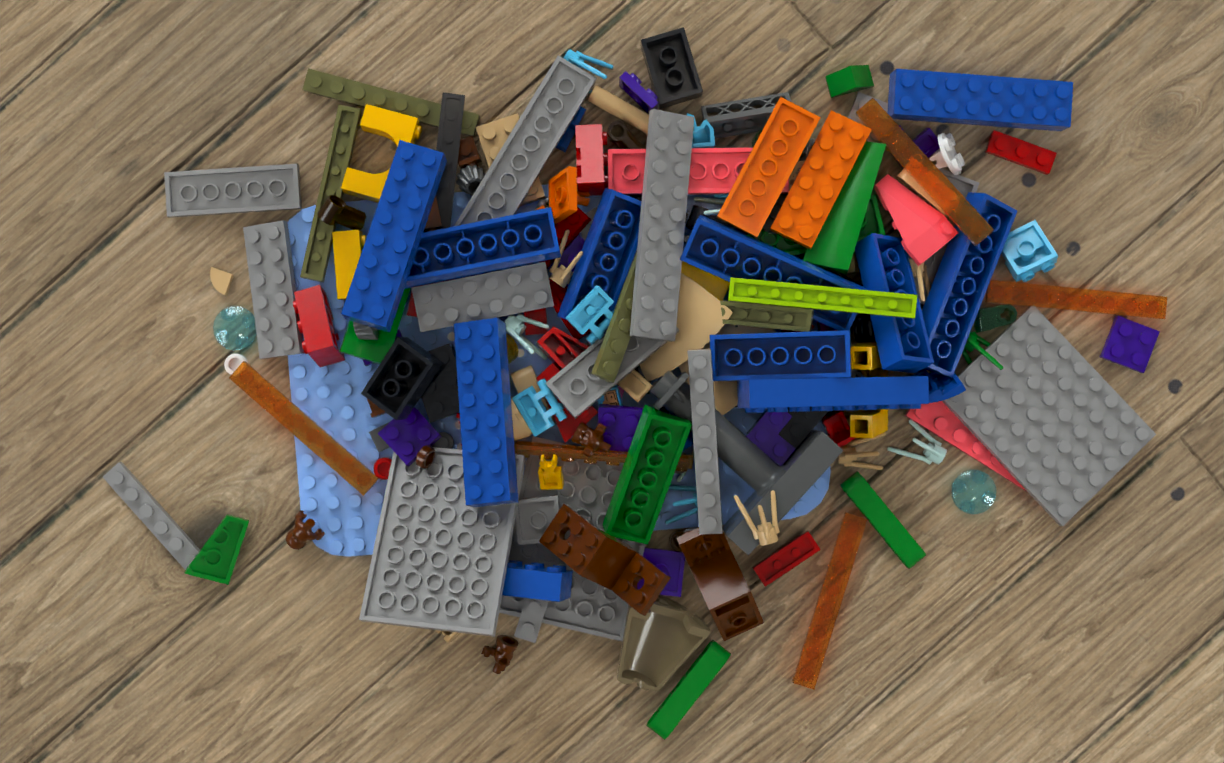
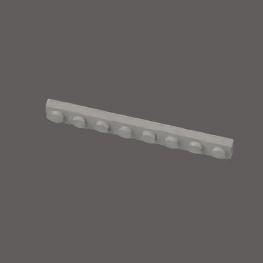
(705, 441)

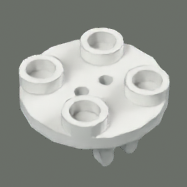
(946, 154)

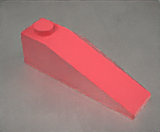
(919, 224)

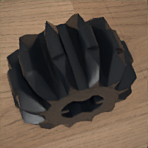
(863, 330)

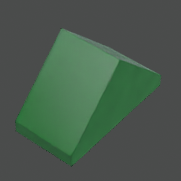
(849, 80)

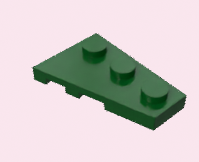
(220, 551)

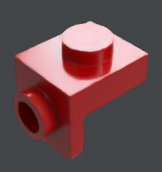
(837, 427)

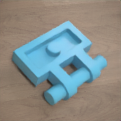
(589, 311)
(534, 411)

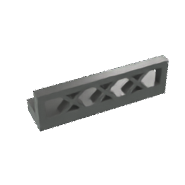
(746, 120)

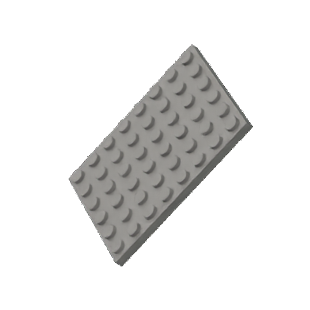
(1048, 416)
(589, 493)
(435, 555)

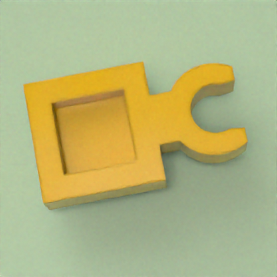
(550, 474)

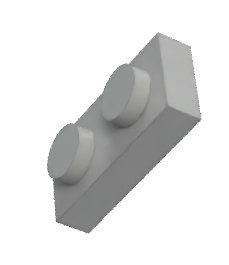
(531, 619)

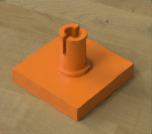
(564, 194)

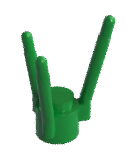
(973, 343)

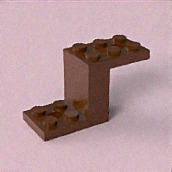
(604, 559)
(720, 582)

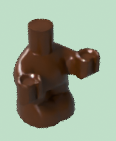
(591, 439)
(302, 532)
(502, 653)

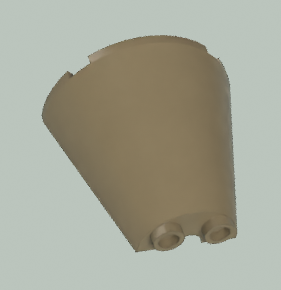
(658, 643)

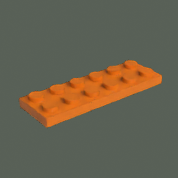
(768, 167)
(820, 179)

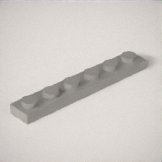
(152, 514)

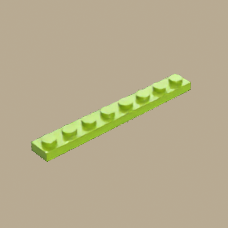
(823, 297)

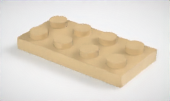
(493, 137)

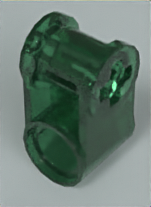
(990, 318)

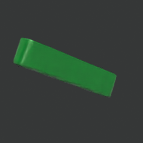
(883, 520)
(688, 689)

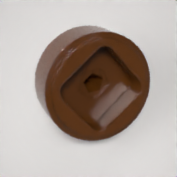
(425, 457)

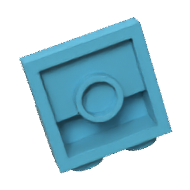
(1028, 252)

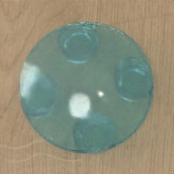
(235, 328)
(973, 491)

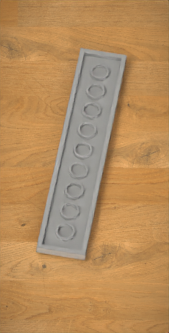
(530, 143)
(662, 226)

